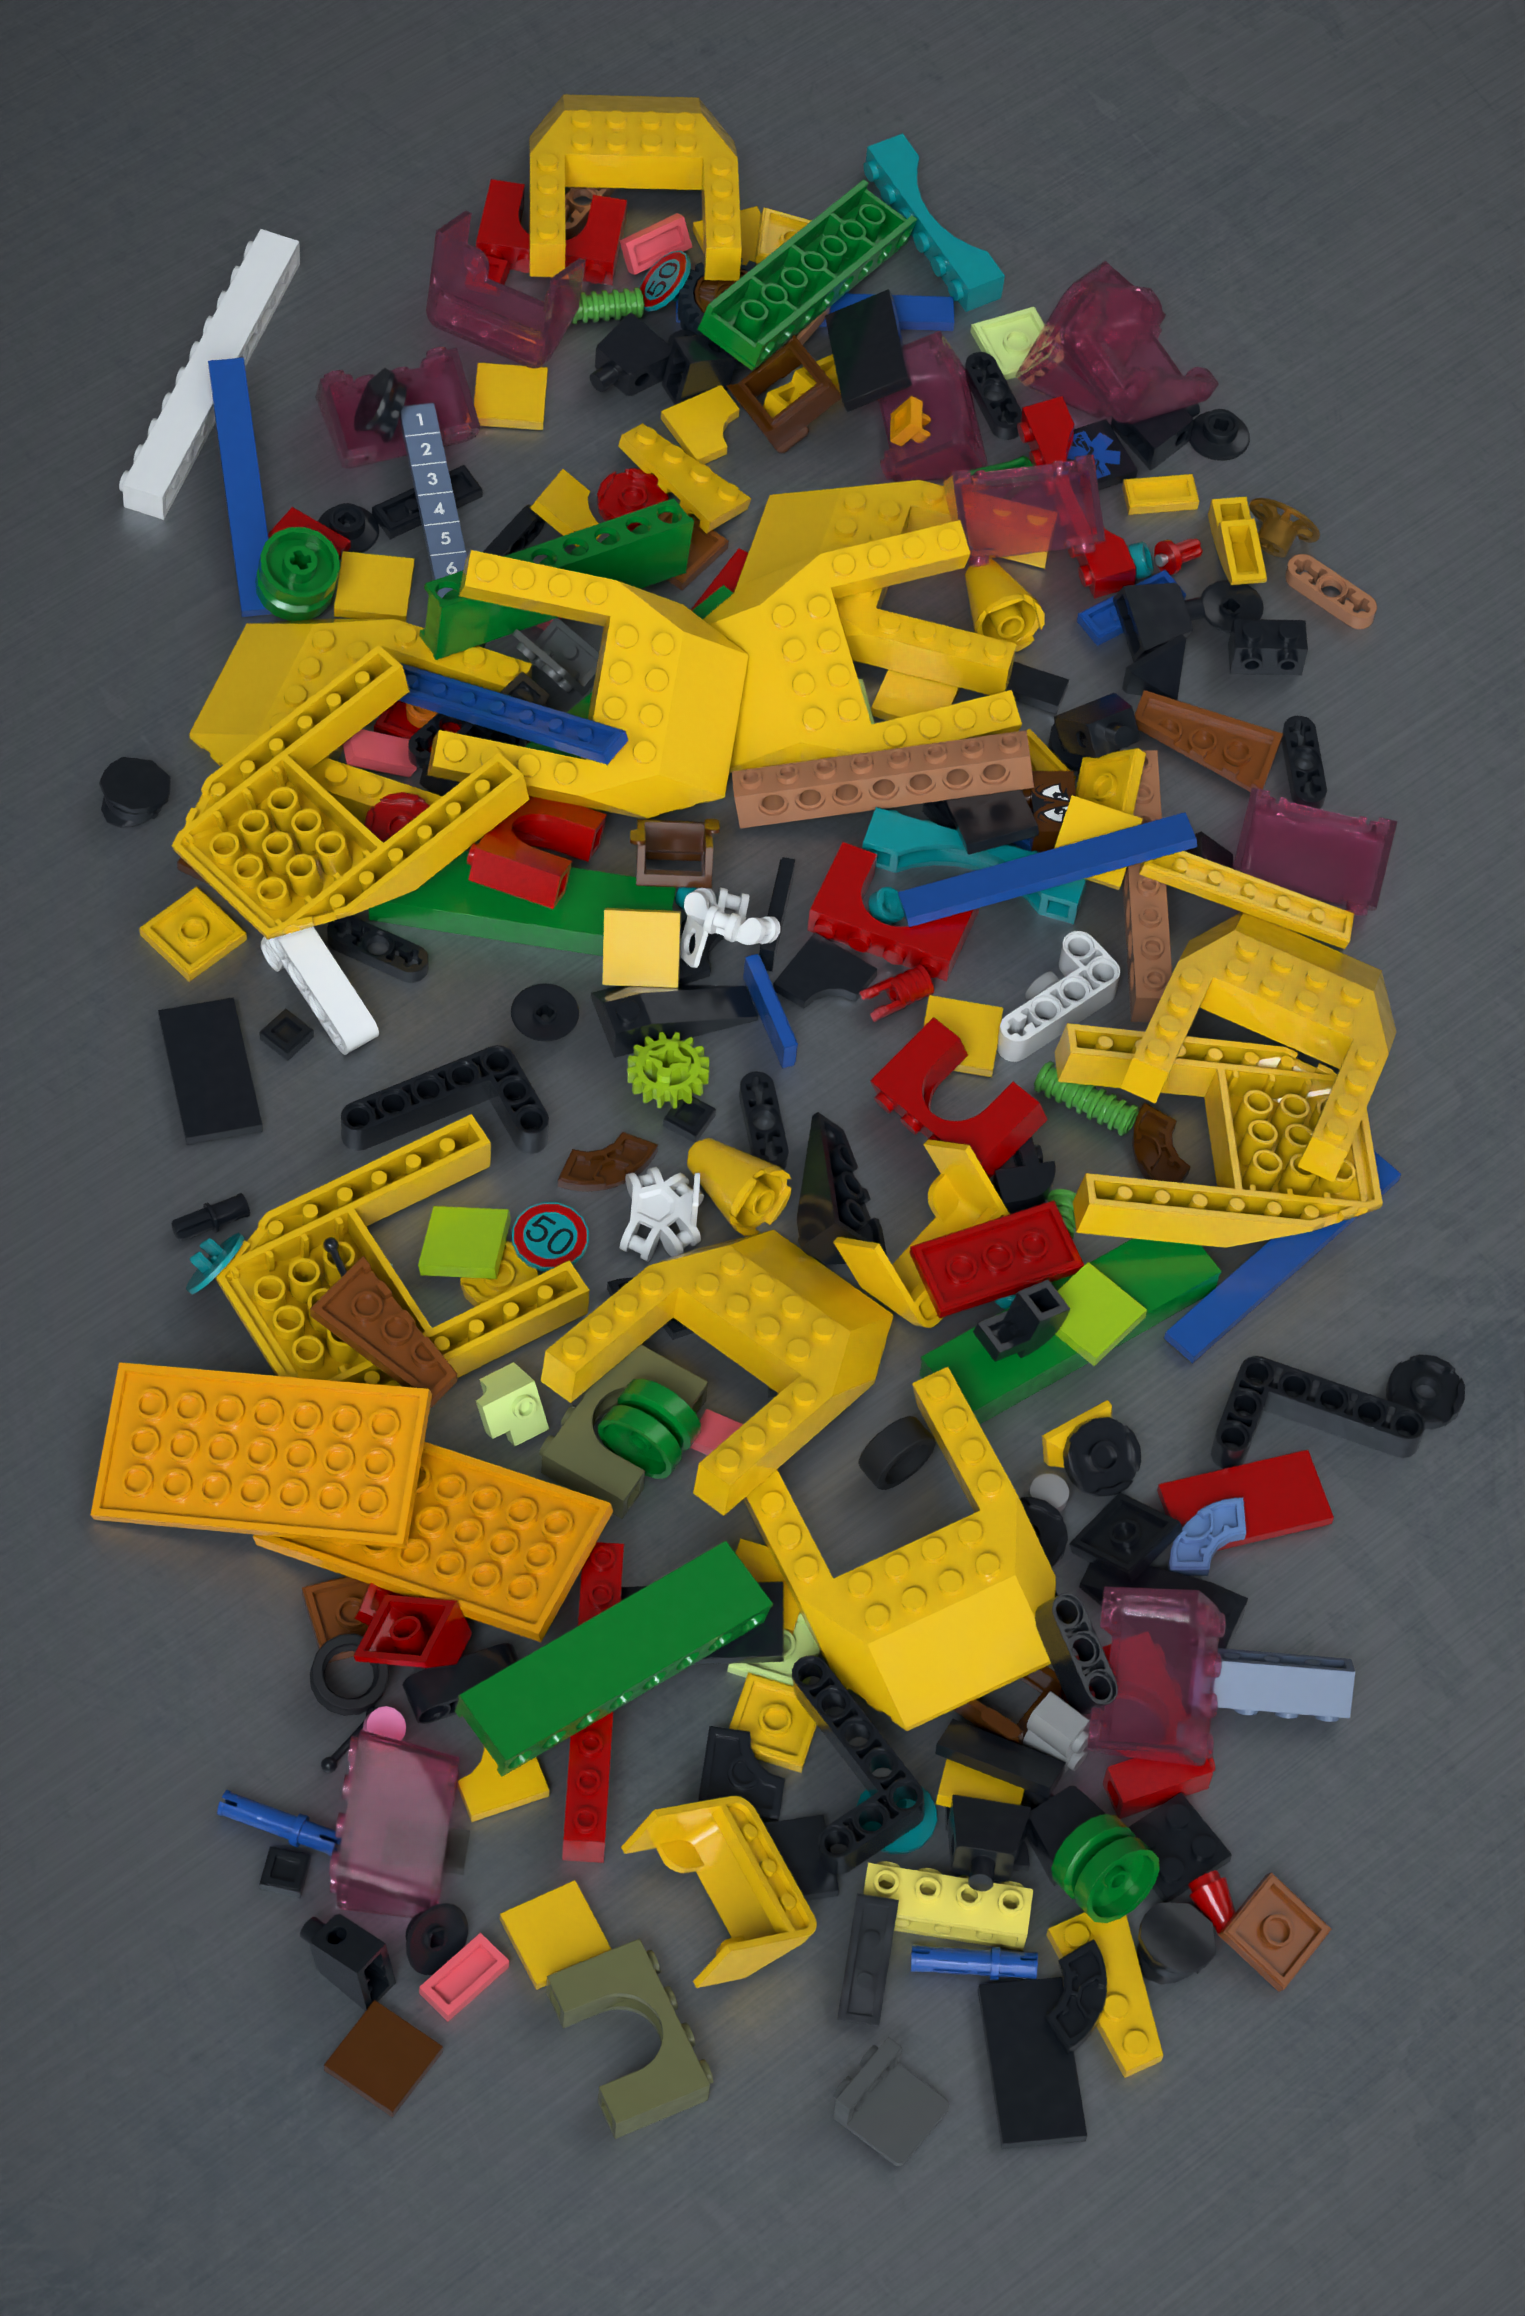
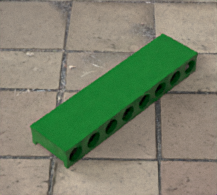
(805, 276)
(634, 558)
(575, 924)
(1154, 1273)
(614, 1657)

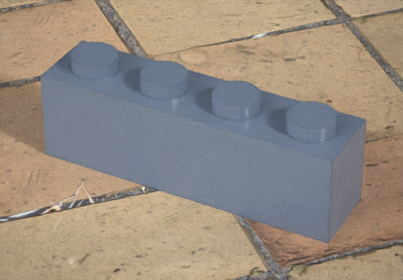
(1285, 1684)

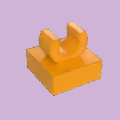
(908, 422)

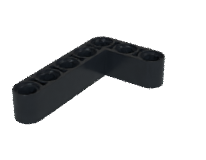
(449, 1099)
(1309, 1410)
(863, 1761)

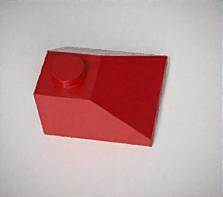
(415, 1633)

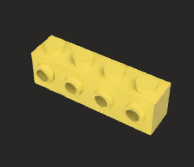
(950, 1908)

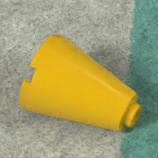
(1002, 605)
(740, 1184)

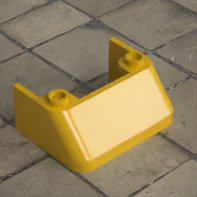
(959, 1200)
(740, 1873)

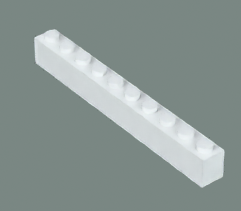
(189, 410)

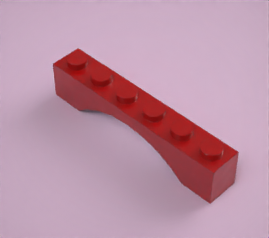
(1050, 434)

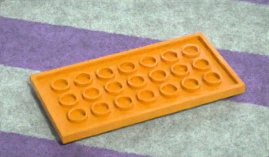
(262, 1455)
(478, 1538)

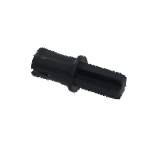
(210, 1217)

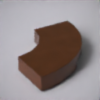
(1154, 1147)
(607, 1167)

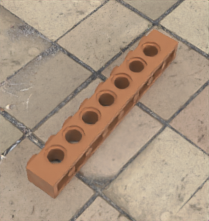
(882, 779)
(1146, 912)

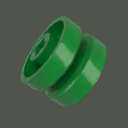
(297, 574)
(650, 1427)
(1105, 1868)

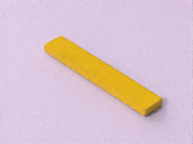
(1252, 896)

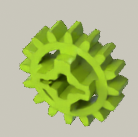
(668, 1070)

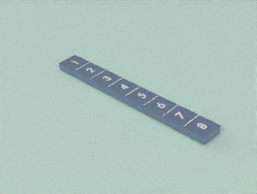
(433, 491)

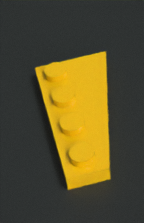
(693, 483)
(1127, 2014)

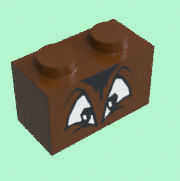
(1049, 805)

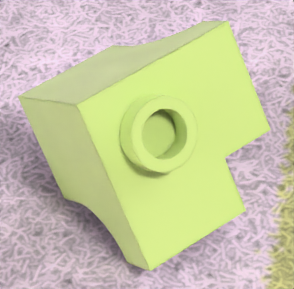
(511, 1405)

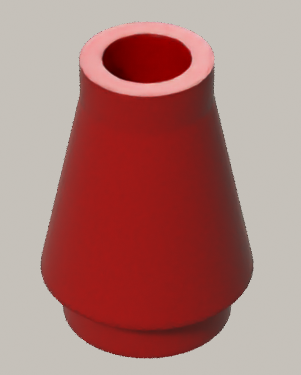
(1213, 1898)

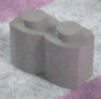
(1058, 1732)

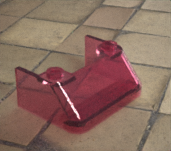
(490, 313)

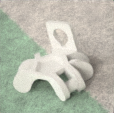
(707, 915)
(657, 1207)

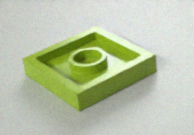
(464, 1242)
(1098, 1314)

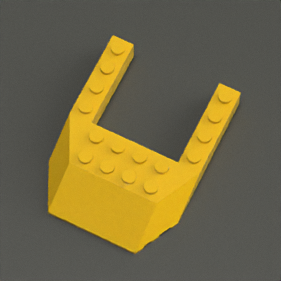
(633, 146)
(836, 518)
(290, 661)
(800, 676)
(656, 677)
(298, 855)
(1290, 994)
(1259, 1124)
(287, 1269)
(768, 1313)
(936, 1614)

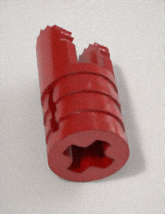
(901, 990)

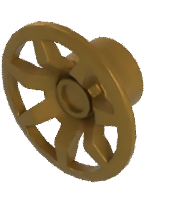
(1278, 530)

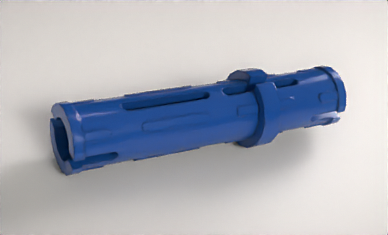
(269, 1819)
(975, 1962)

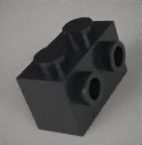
(1267, 647)

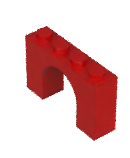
(598, 243)
(514, 867)
(843, 918)
(916, 1072)
(1145, 1784)

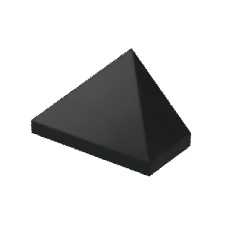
(1157, 671)

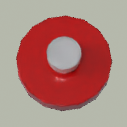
(1171, 556)

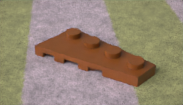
(1216, 741)
(375, 1325)

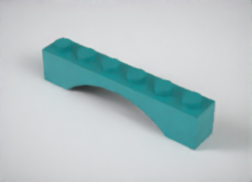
(966, 270)
(914, 843)

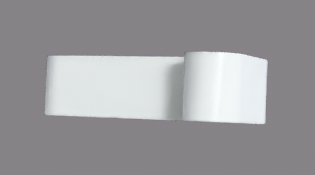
(323, 987)
(1022, 1029)

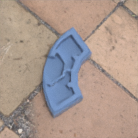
(1205, 1534)

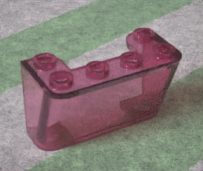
(436, 381)
(1164, 1675)
(393, 1826)

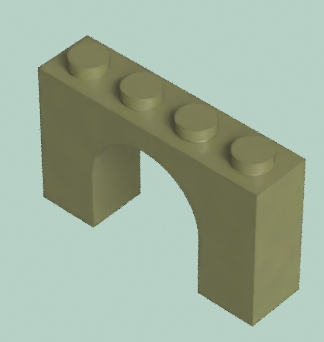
(577, 1456)
(629, 1981)

